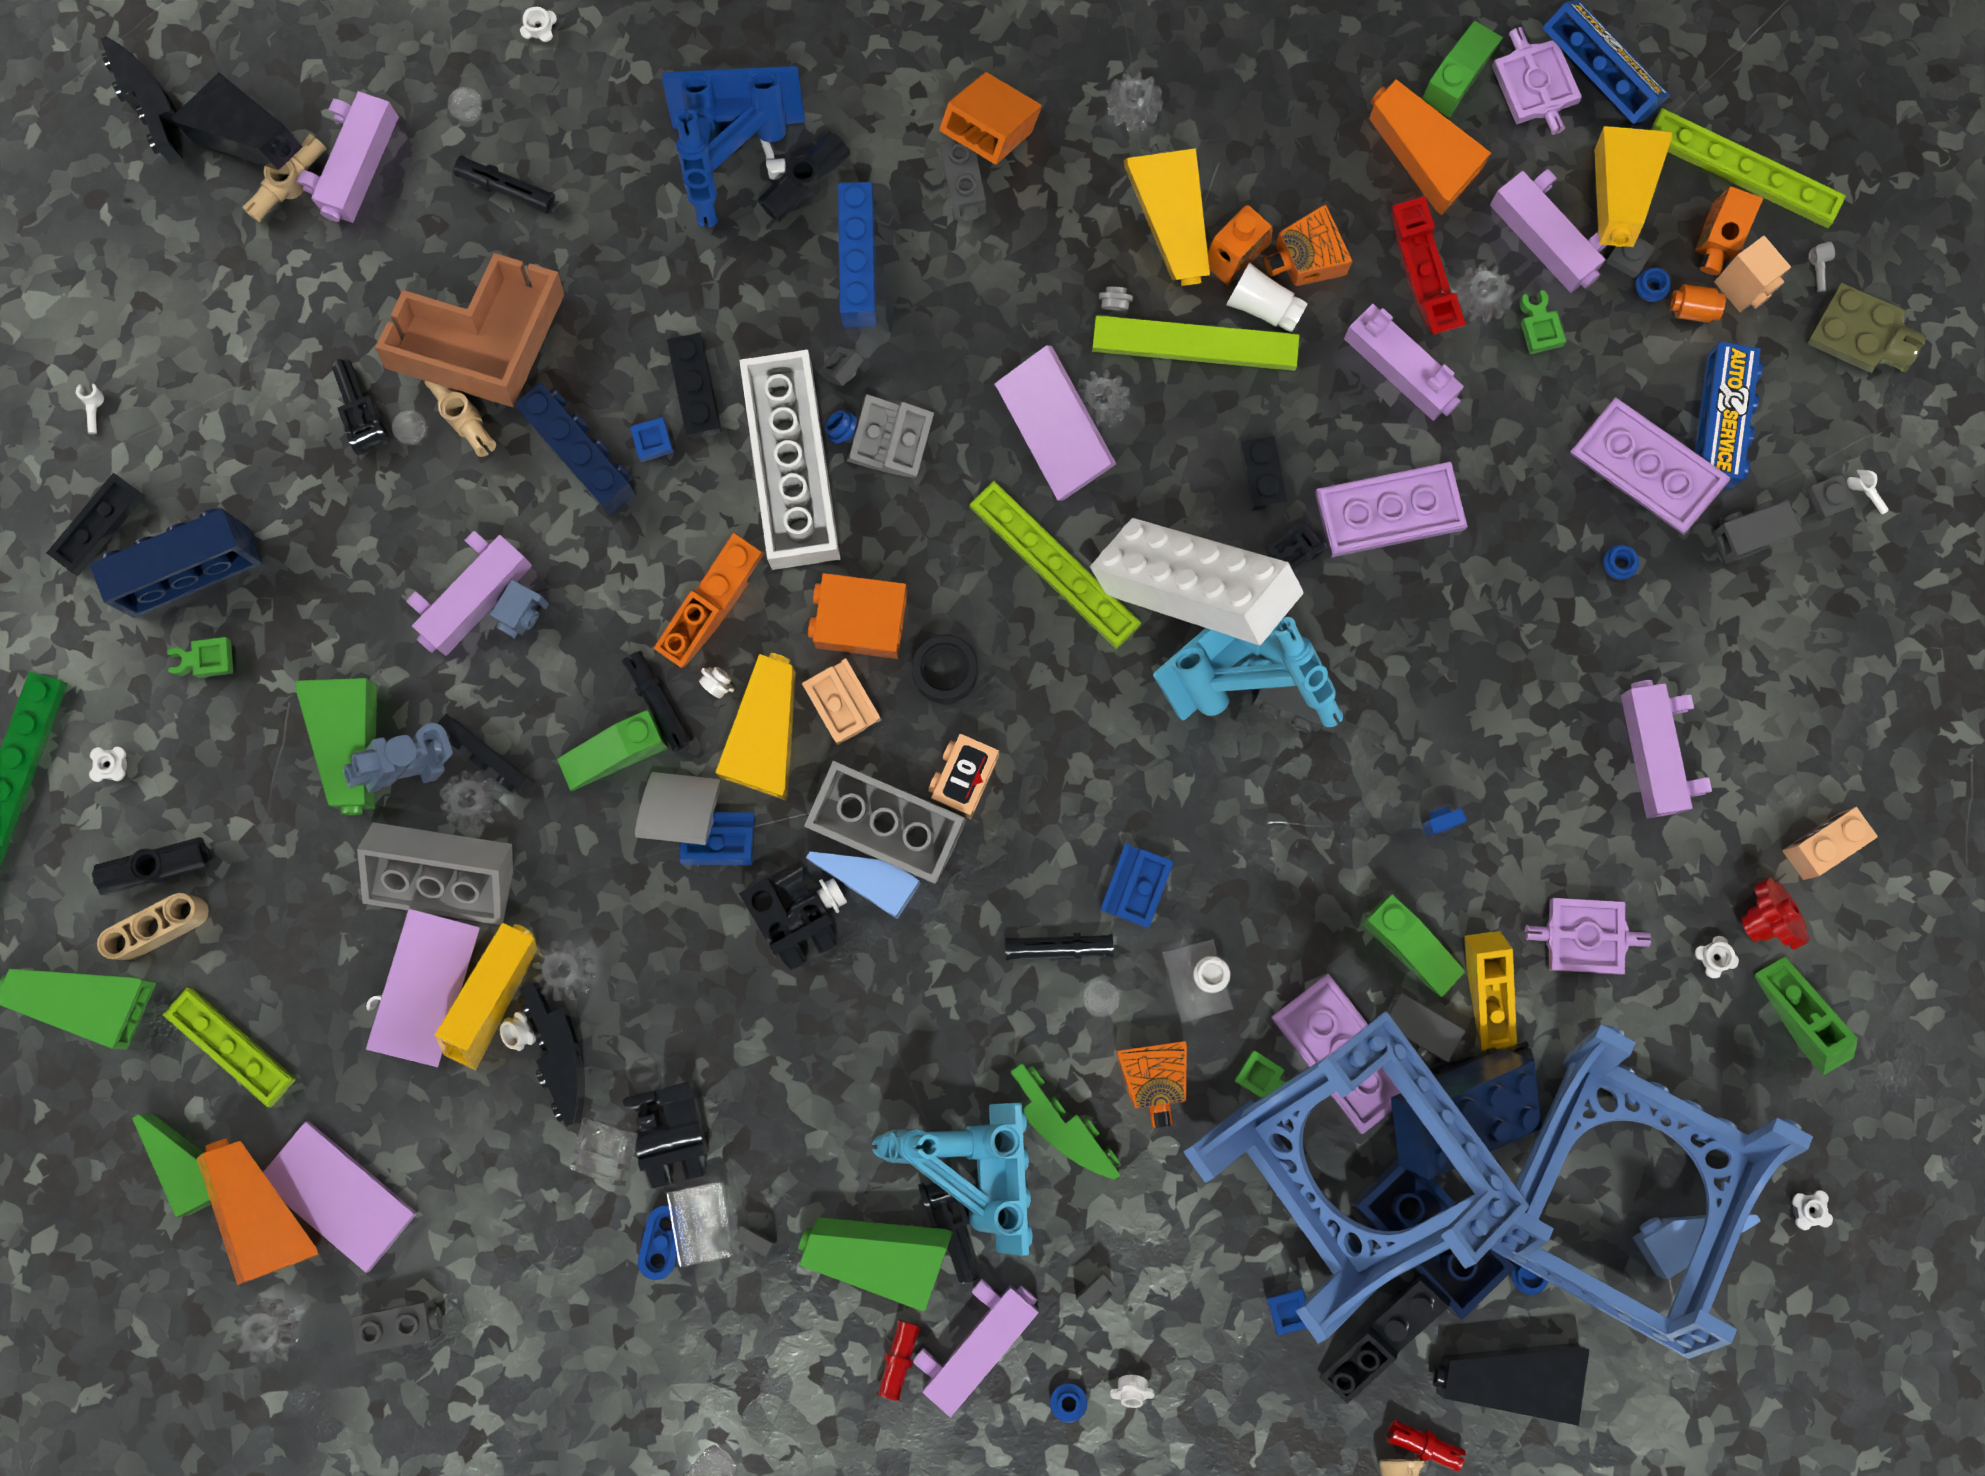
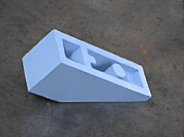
(871, 878)
(1671, 1241)

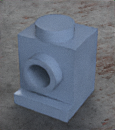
(517, 609)

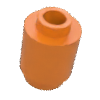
(1697, 303)

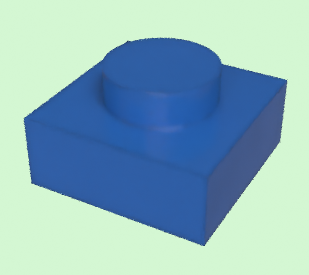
(651, 439)
(1443, 820)
(1282, 1311)

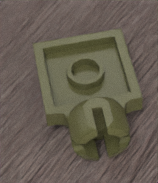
(1866, 332)

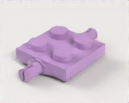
(1536, 81)
(1587, 936)

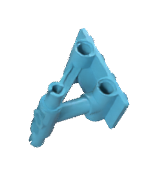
(1218, 663)
(1002, 1193)

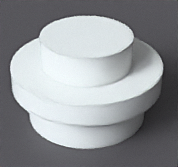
(1211, 974)

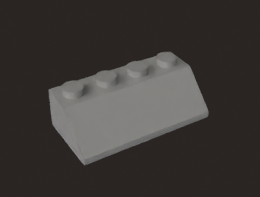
(885, 822)
(435, 873)

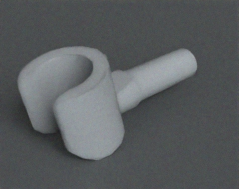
(1818, 256)

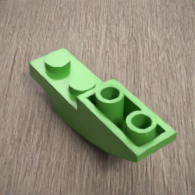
(1072, 1137)

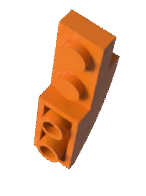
(710, 602)

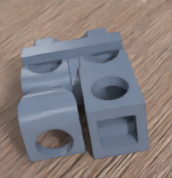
(400, 758)

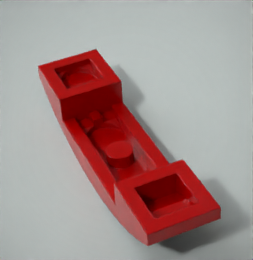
(1424, 267)

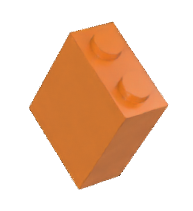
(990, 117)
(858, 615)

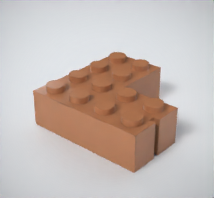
(480, 347)

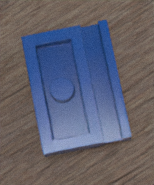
(728, 842)
(1137, 886)

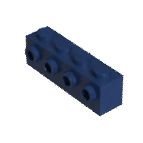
(575, 449)

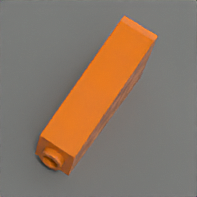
(1427, 144)
(250, 1214)

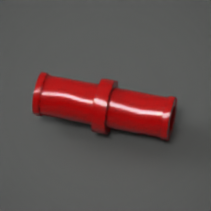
(898, 1360)
(1426, 1445)

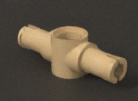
(274, 190)
(468, 422)

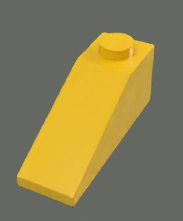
(1492, 989)

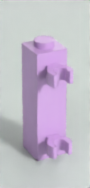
(353, 157)
(1548, 230)
(1404, 362)
(469, 596)
(1657, 749)
(980, 1349)

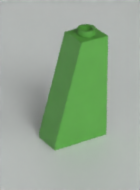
(340, 723)
(83, 1004)
(877, 1257)

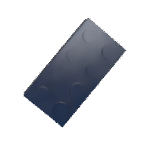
(175, 563)
(1492, 1094)
(1404, 1199)

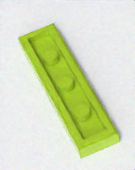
(229, 1047)

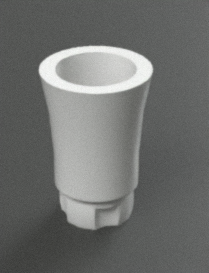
(1266, 299)

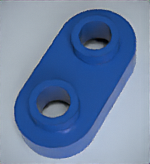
(655, 1241)

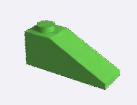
(1461, 68)
(612, 750)
(1413, 944)
(1807, 1016)
(174, 1164)

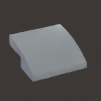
(890, 436)
(677, 808)

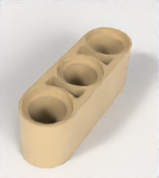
(136, 927)

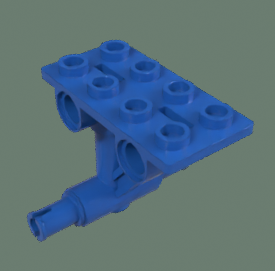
(730, 98)

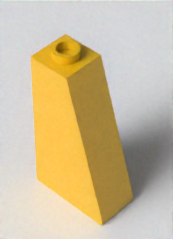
(1626, 178)
(1172, 205)
(761, 735)
(486, 996)

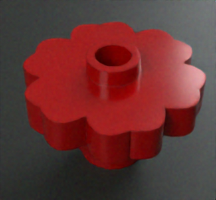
(1775, 916)

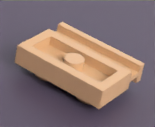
(841, 701)

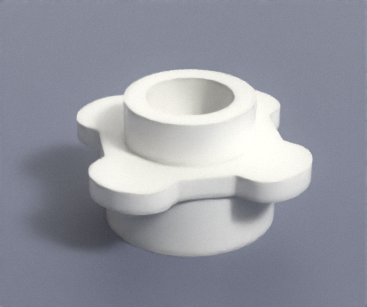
(534, 16)
(716, 681)
(117, 766)
(831, 895)
(1727, 959)
(517, 1031)
(1801, 1205)
(1132, 1391)

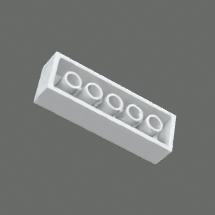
(789, 460)
(1198, 580)

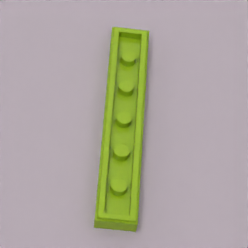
(1750, 169)
(1196, 343)
(1055, 565)

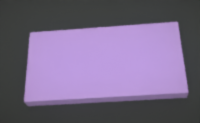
(1055, 423)
(1650, 466)
(1391, 509)
(421, 986)
(1317, 1026)
(338, 1196)

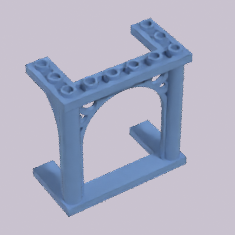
(1751, 1164)
(1465, 1227)

